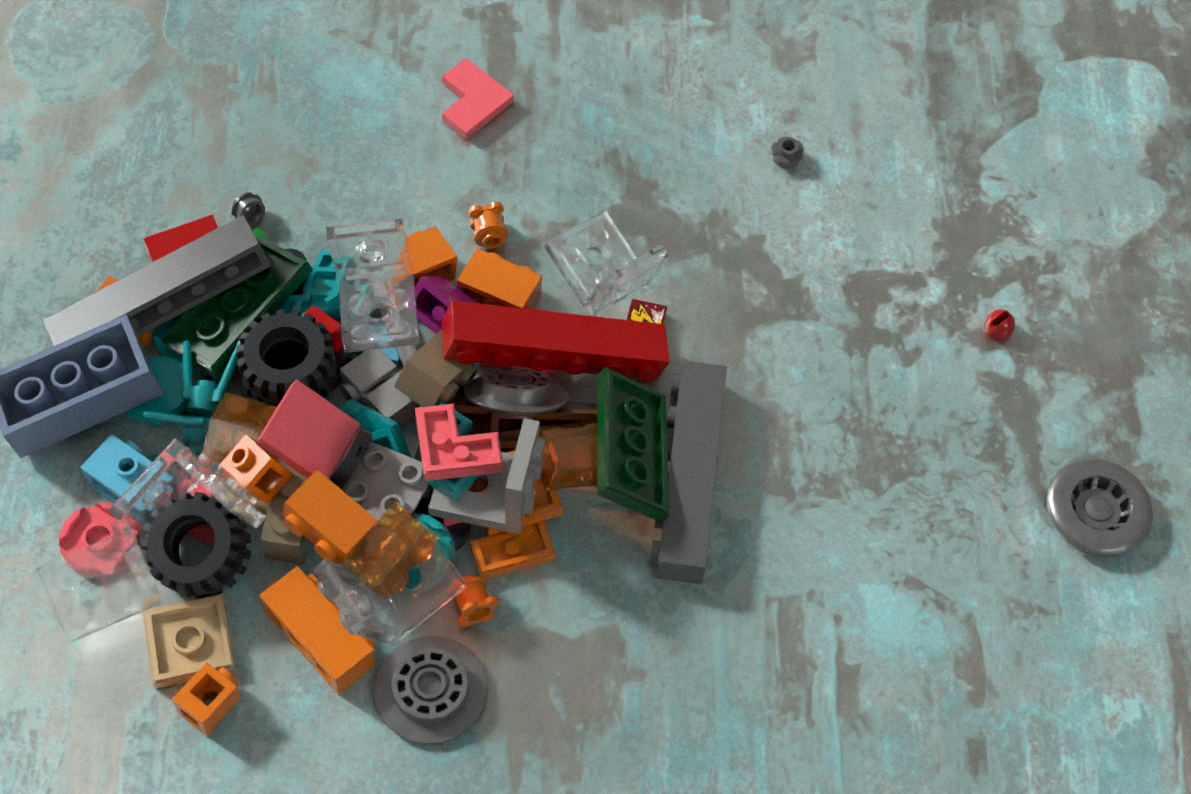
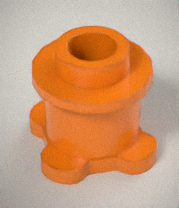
(488, 225)
(474, 602)

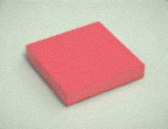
(307, 431)

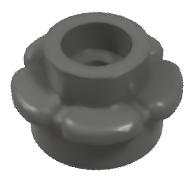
(784, 158)
(249, 206)

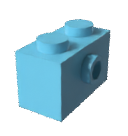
(114, 467)

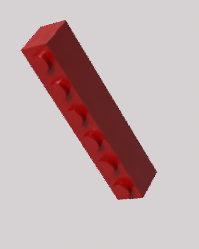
(553, 341)

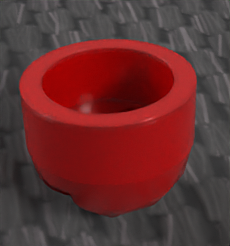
(1004, 329)

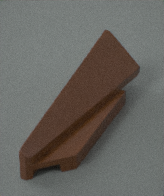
(509, 426)

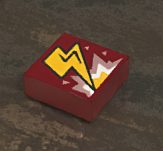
(646, 312)

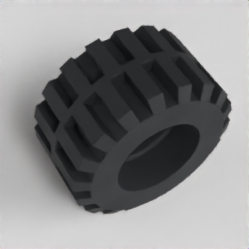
(282, 336)
(168, 531)

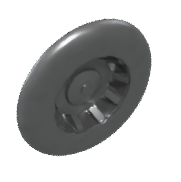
(516, 392)
(1094, 515)
(430, 687)

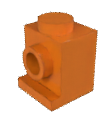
(203, 685)

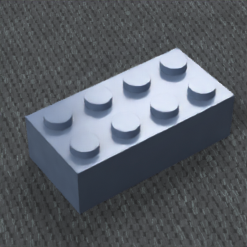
(75, 386)

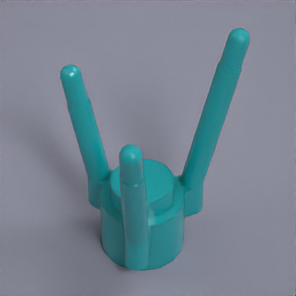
(206, 394)
(193, 429)

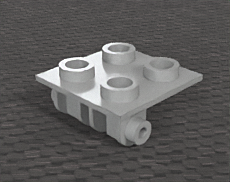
(386, 478)

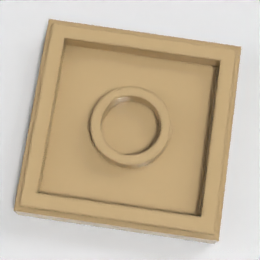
(186, 637)

